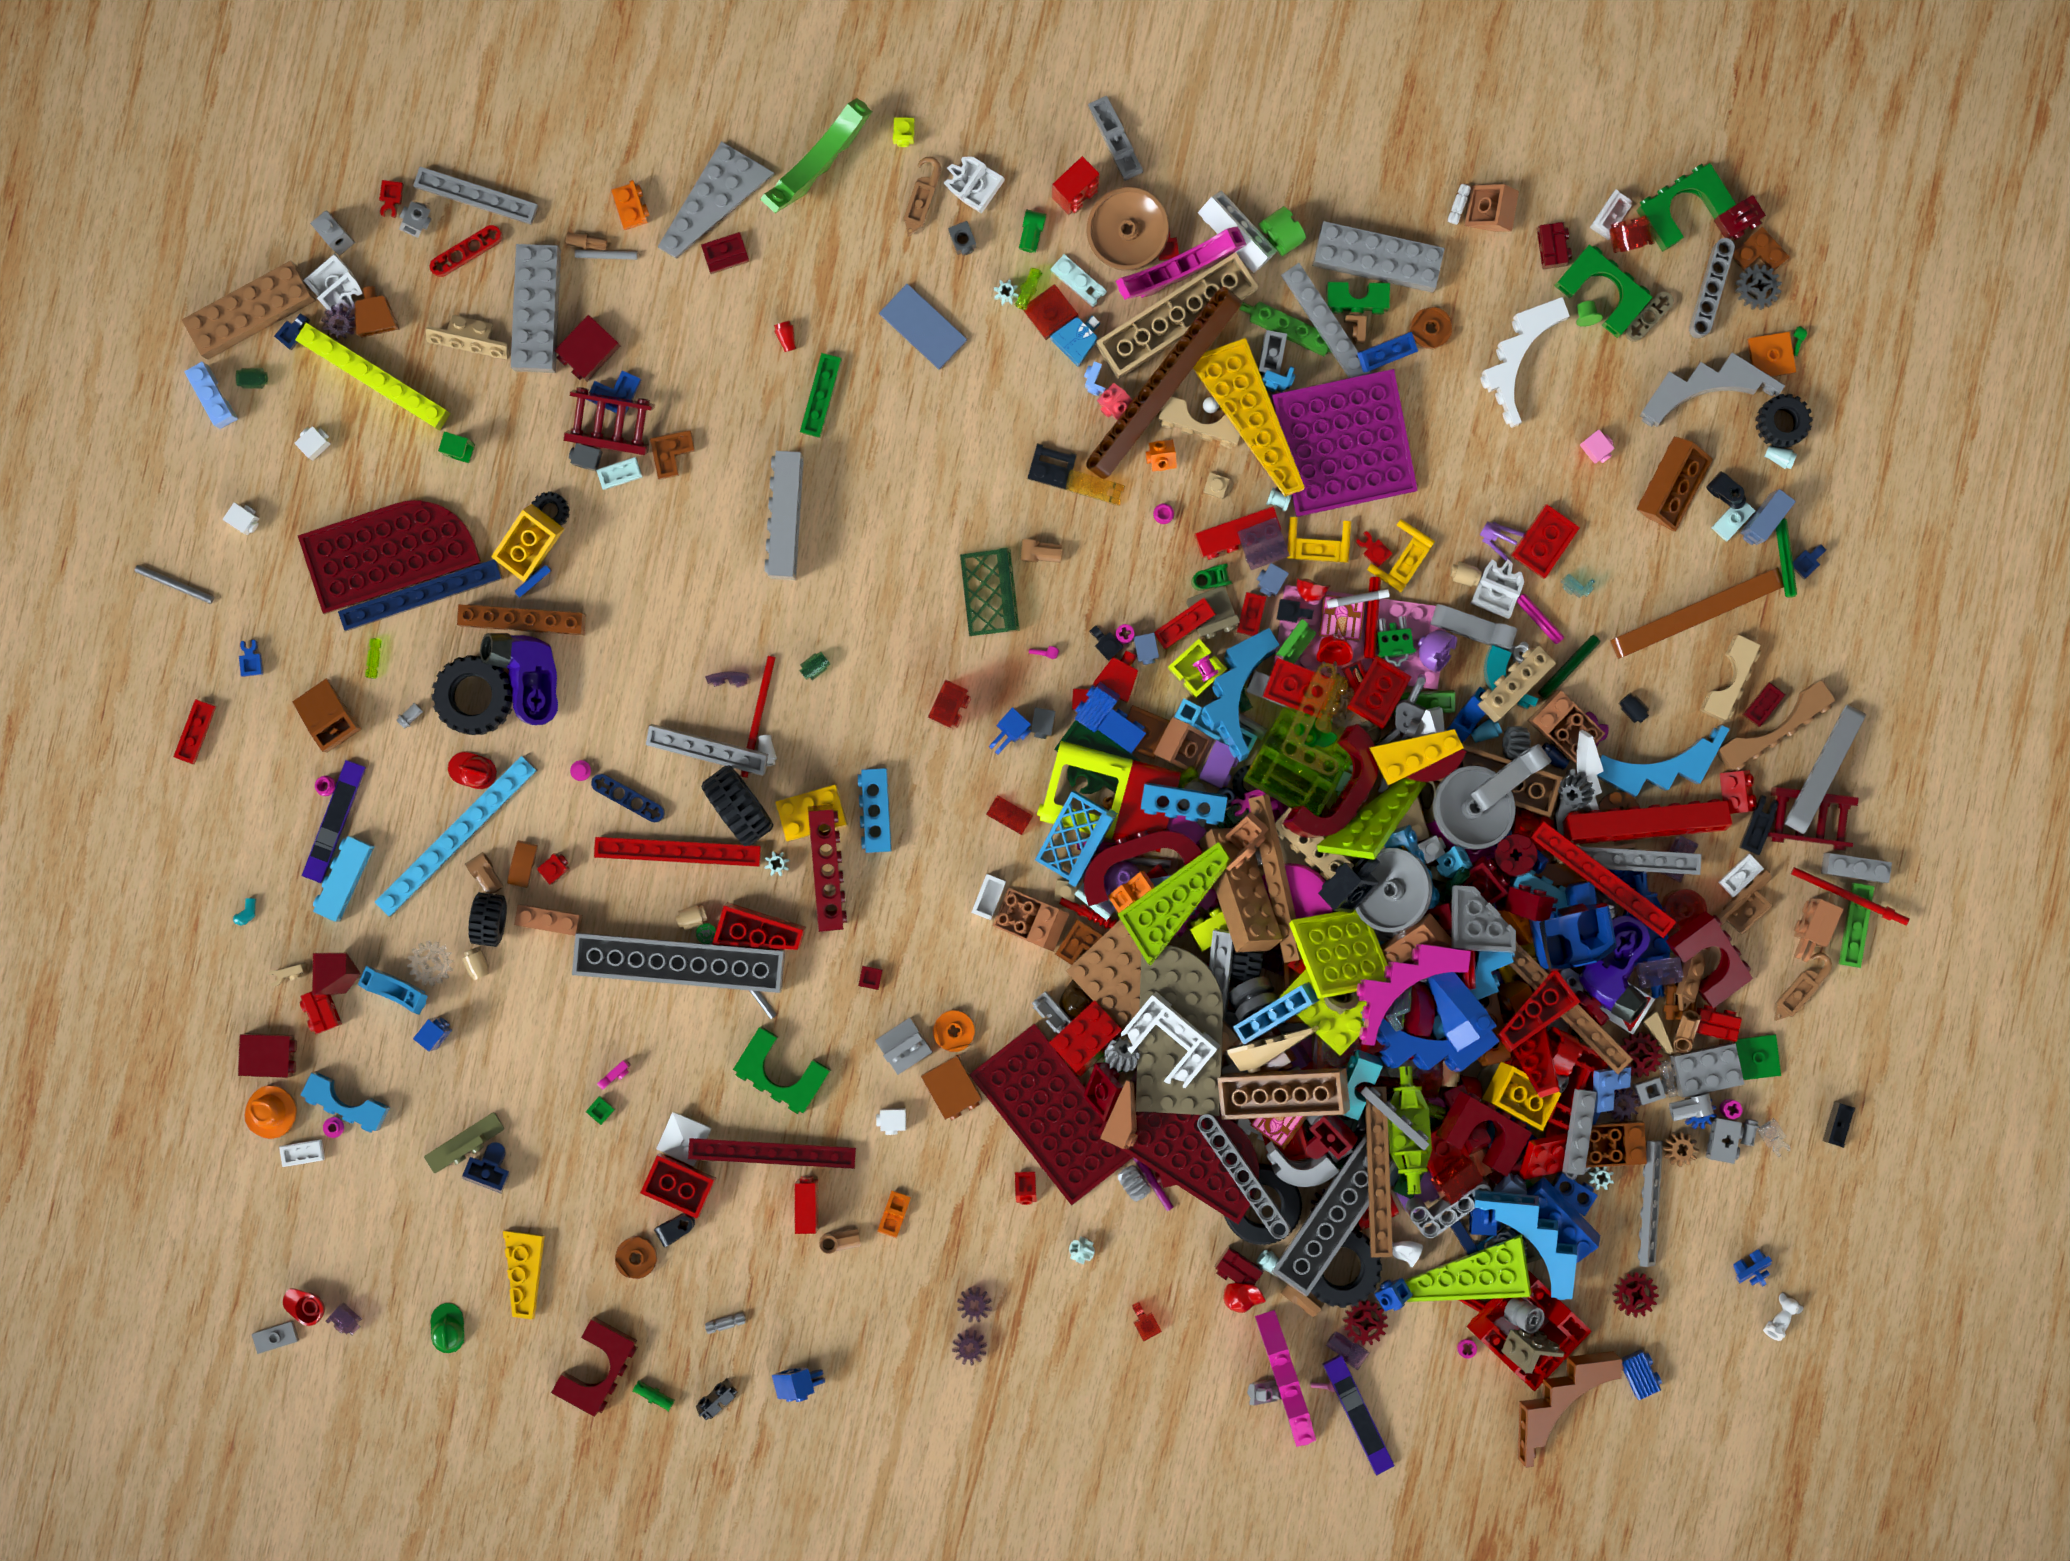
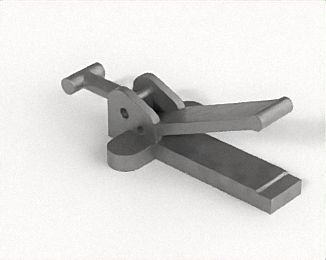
(1407, 720)

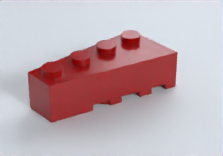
(752, 928)
(1542, 1008)

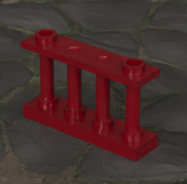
(596, 437)
(1844, 804)

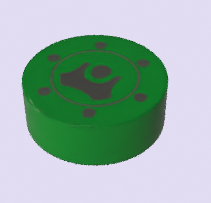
(706, 933)

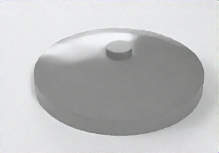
(1462, 818)
(1401, 894)

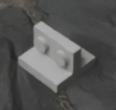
(903, 1046)

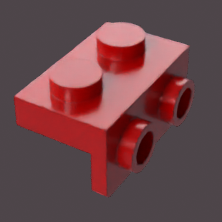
(1738, 791)

